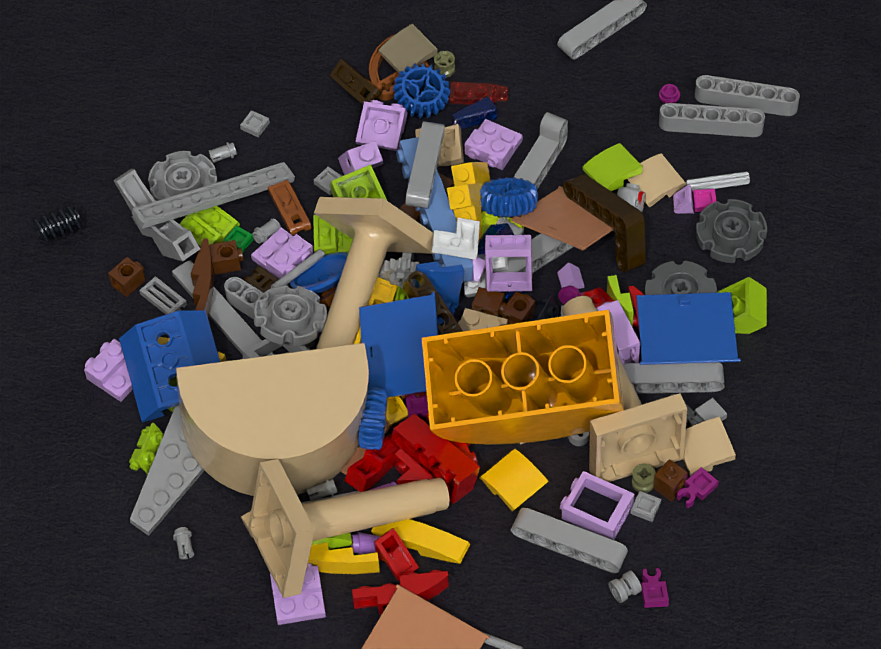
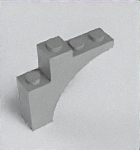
(169, 236)

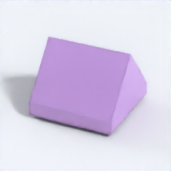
(683, 200)
(570, 276)

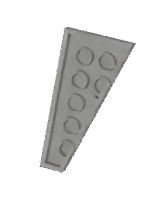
(168, 479)

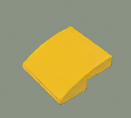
(514, 479)

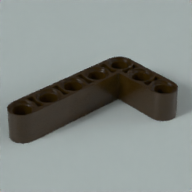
(614, 212)
(426, 289)

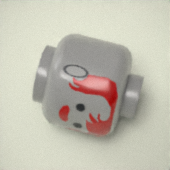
(632, 195)

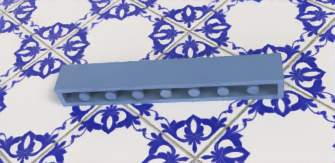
(438, 214)

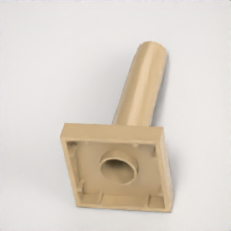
(375, 229)
(639, 433)
(287, 528)

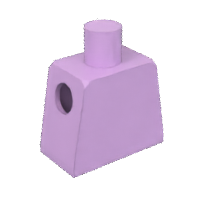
(361, 157)

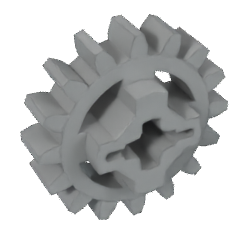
(397, 270)

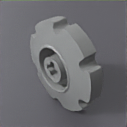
(180, 174)
(290, 315)

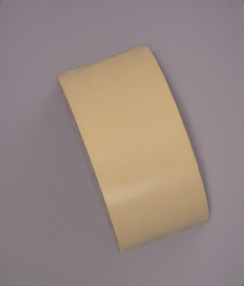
(272, 408)

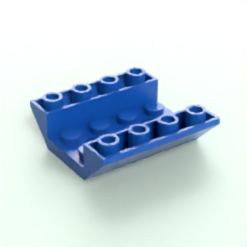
(154, 365)

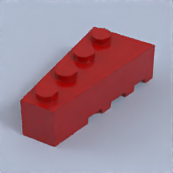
(436, 456)

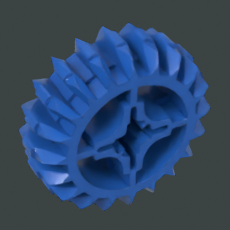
(407, 82)
(508, 197)
(373, 420)

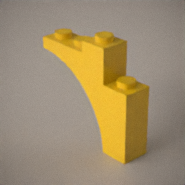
(465, 195)

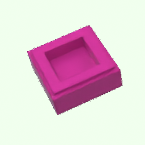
(703, 198)

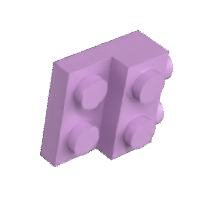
(381, 124)
(493, 144)
(282, 253)
(110, 370)
(303, 606)

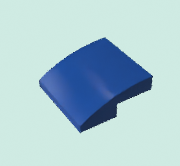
(445, 280)

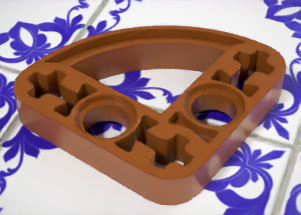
(386, 83)

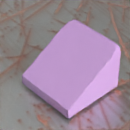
(479, 265)

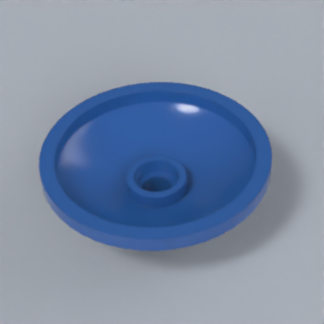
(323, 274)

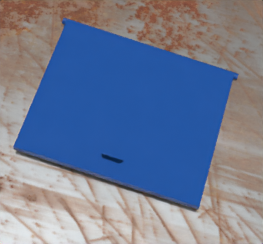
(686, 328)
(395, 338)

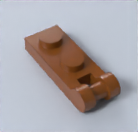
(289, 207)

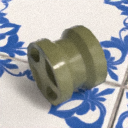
(448, 60)
(641, 483)

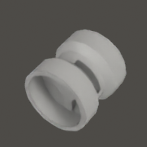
(625, 586)

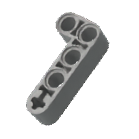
(545, 150)

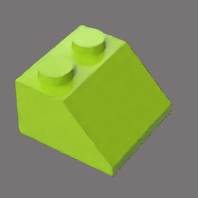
(357, 184)
(748, 305)

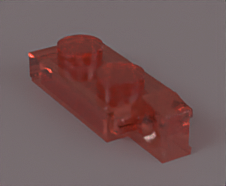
(473, 92)

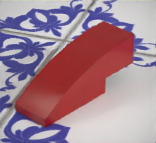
(372, 466)

